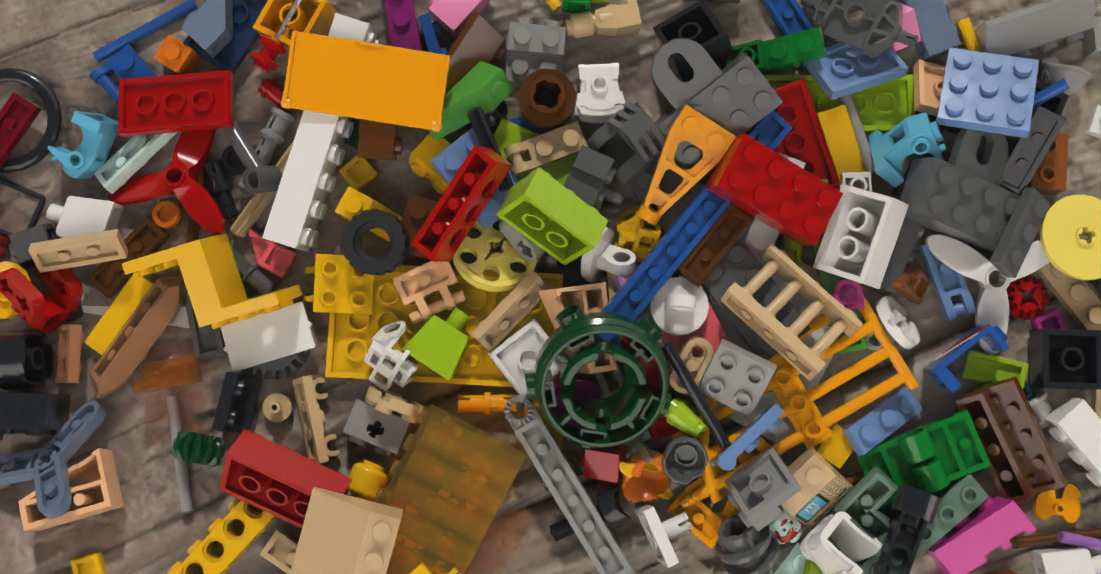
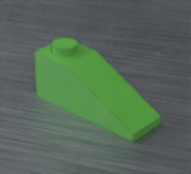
(481, 87)

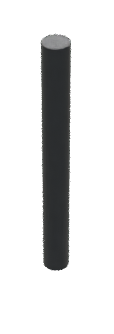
(696, 395)

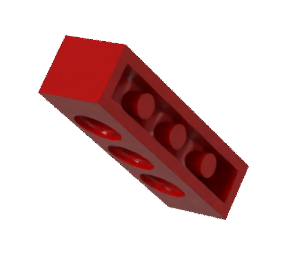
(461, 204)

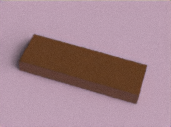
(142, 241)
(714, 245)

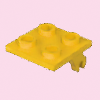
(339, 286)

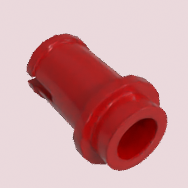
(271, 91)

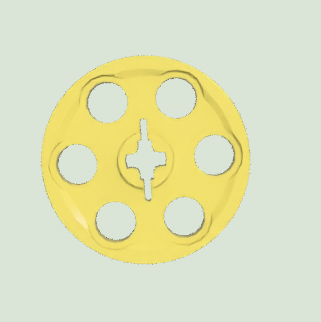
(497, 262)

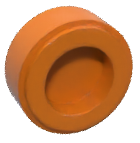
(167, 215)

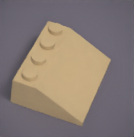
(345, 535)

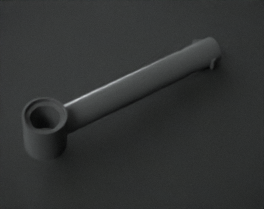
(256, 177)

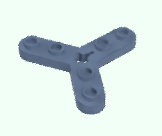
(52, 478)

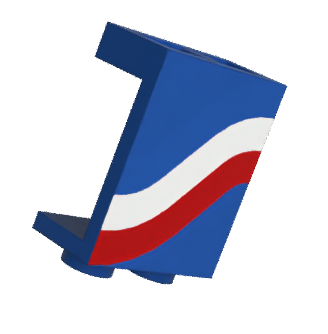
(937, 368)

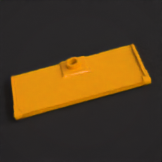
(366, 81)

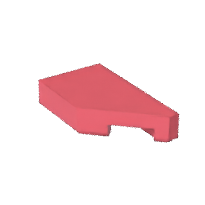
(272, 255)

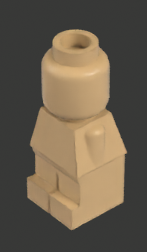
(608, 21)

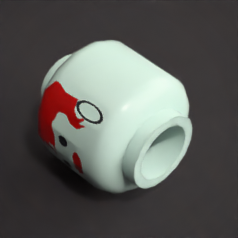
(786, 528)

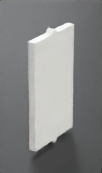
(268, 337)

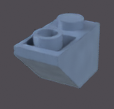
(211, 25)

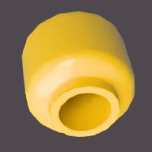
(367, 480)

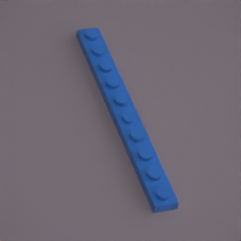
(681, 238)

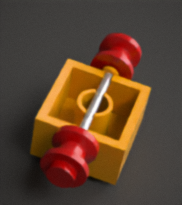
(283, 17)

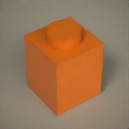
(177, 56)

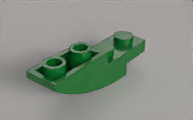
(783, 52)

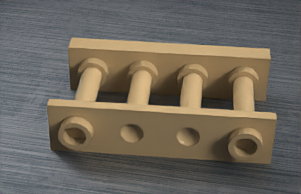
(783, 338)

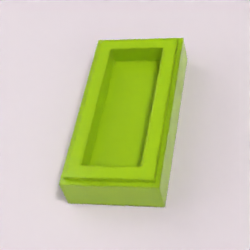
(989, 367)

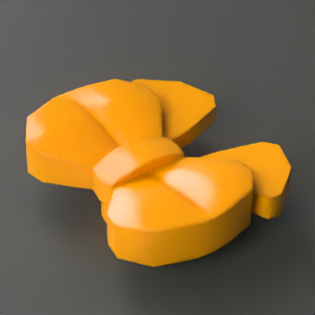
(1068, 507)

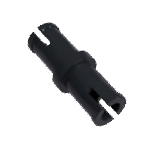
(220, 189)

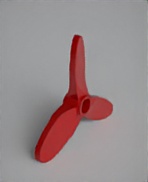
(187, 160)

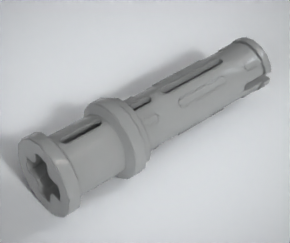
(272, 136)

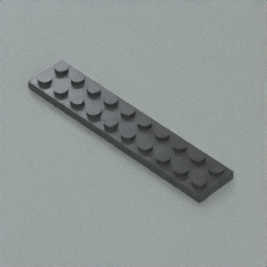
(737, 266)

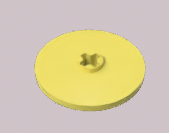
(1061, 236)

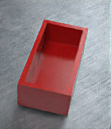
(774, 190)

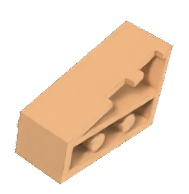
(591, 299)
(93, 491)

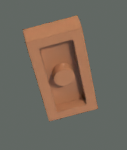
(69, 347)

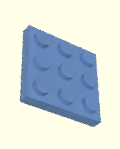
(988, 92)

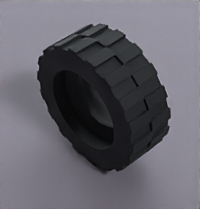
(353, 238)

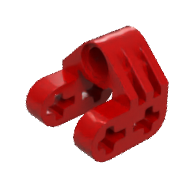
(46, 309)

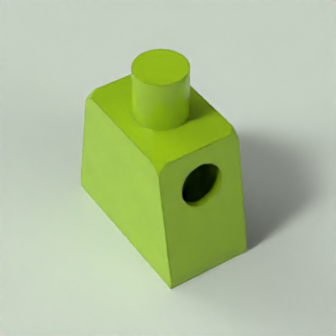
(441, 344)

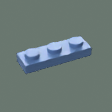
(882, 420)

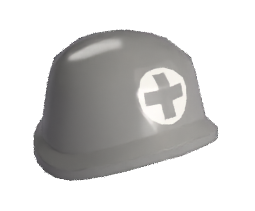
(1055, 70)

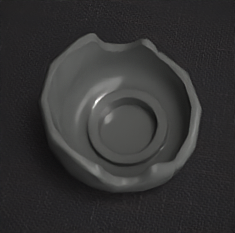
(684, 460)

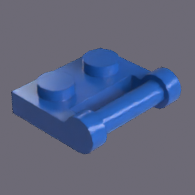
(126, 64)

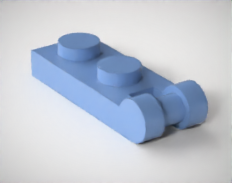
(947, 284)
(749, 438)

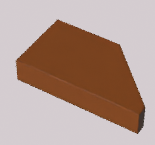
(912, 285)

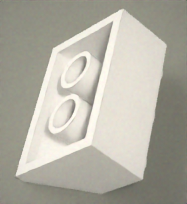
(861, 236)

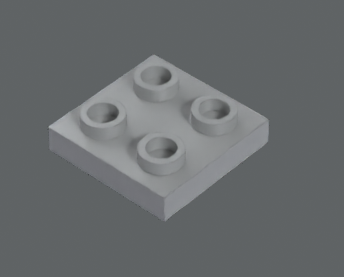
(736, 377)

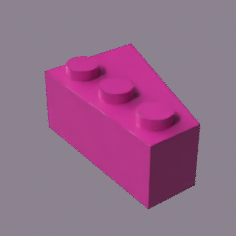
(980, 534)

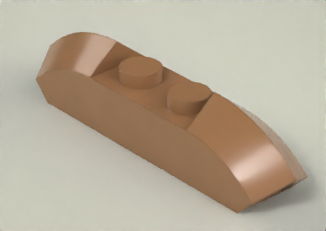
(138, 335)

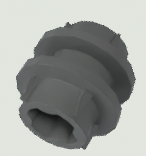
(746, 549)

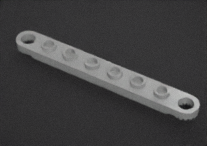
(567, 490)

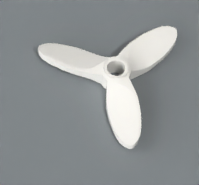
(992, 300)

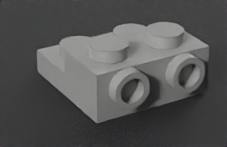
(534, 48)
(761, 489)

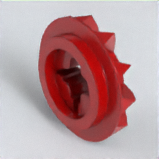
(1038, 296)

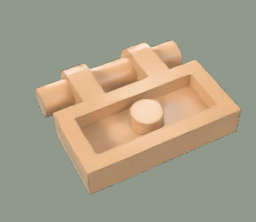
(425, 281)

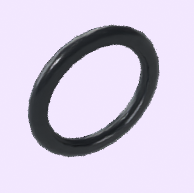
(53, 123)

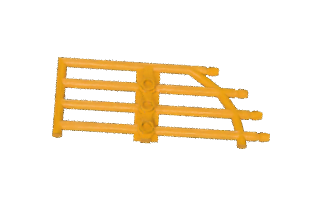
(798, 402)

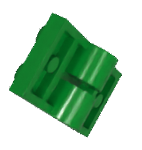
(929, 454)

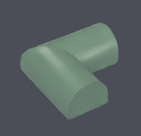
(865, 500)

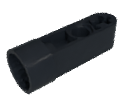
(913, 509)

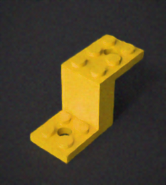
(213, 281)

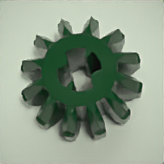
(198, 448)

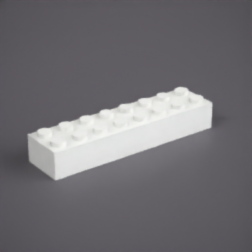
(313, 162)

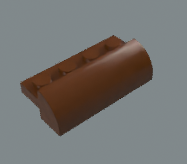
(1012, 440)

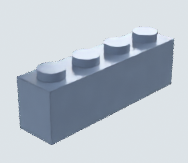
(934, 27)

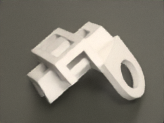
(383, 348)

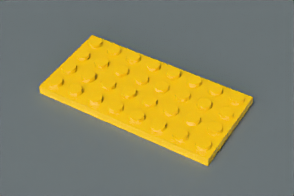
(353, 333)

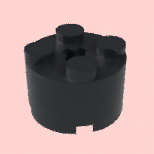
(24, 359)

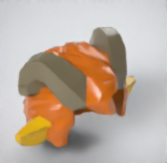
(643, 475)

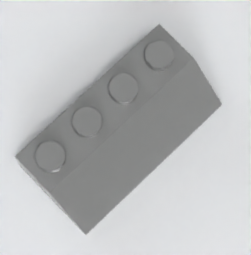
(1037, 28)

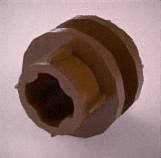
(553, 83)

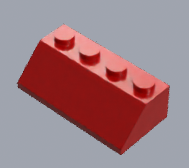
(276, 477)

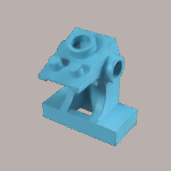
(97, 141)
(901, 141)

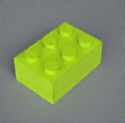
(552, 216)

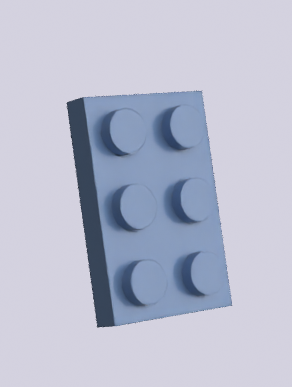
(852, 70)
(450, 160)

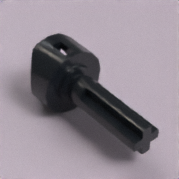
(608, 507)

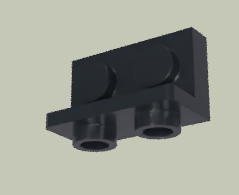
(237, 402)

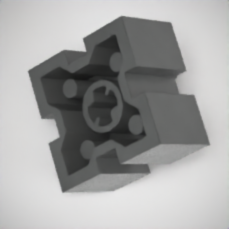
(592, 178)

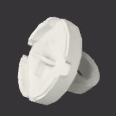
(606, 258)
(679, 307)
(892, 319)

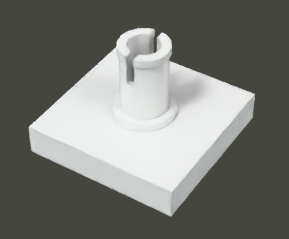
(660, 532)

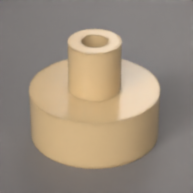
(284, 407)

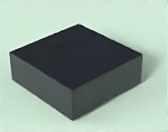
(571, 273)

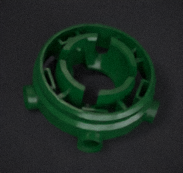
(619, 408)

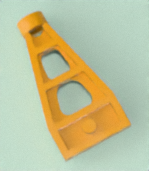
(700, 132)
(703, 520)

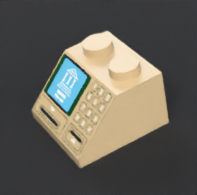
(820, 486)

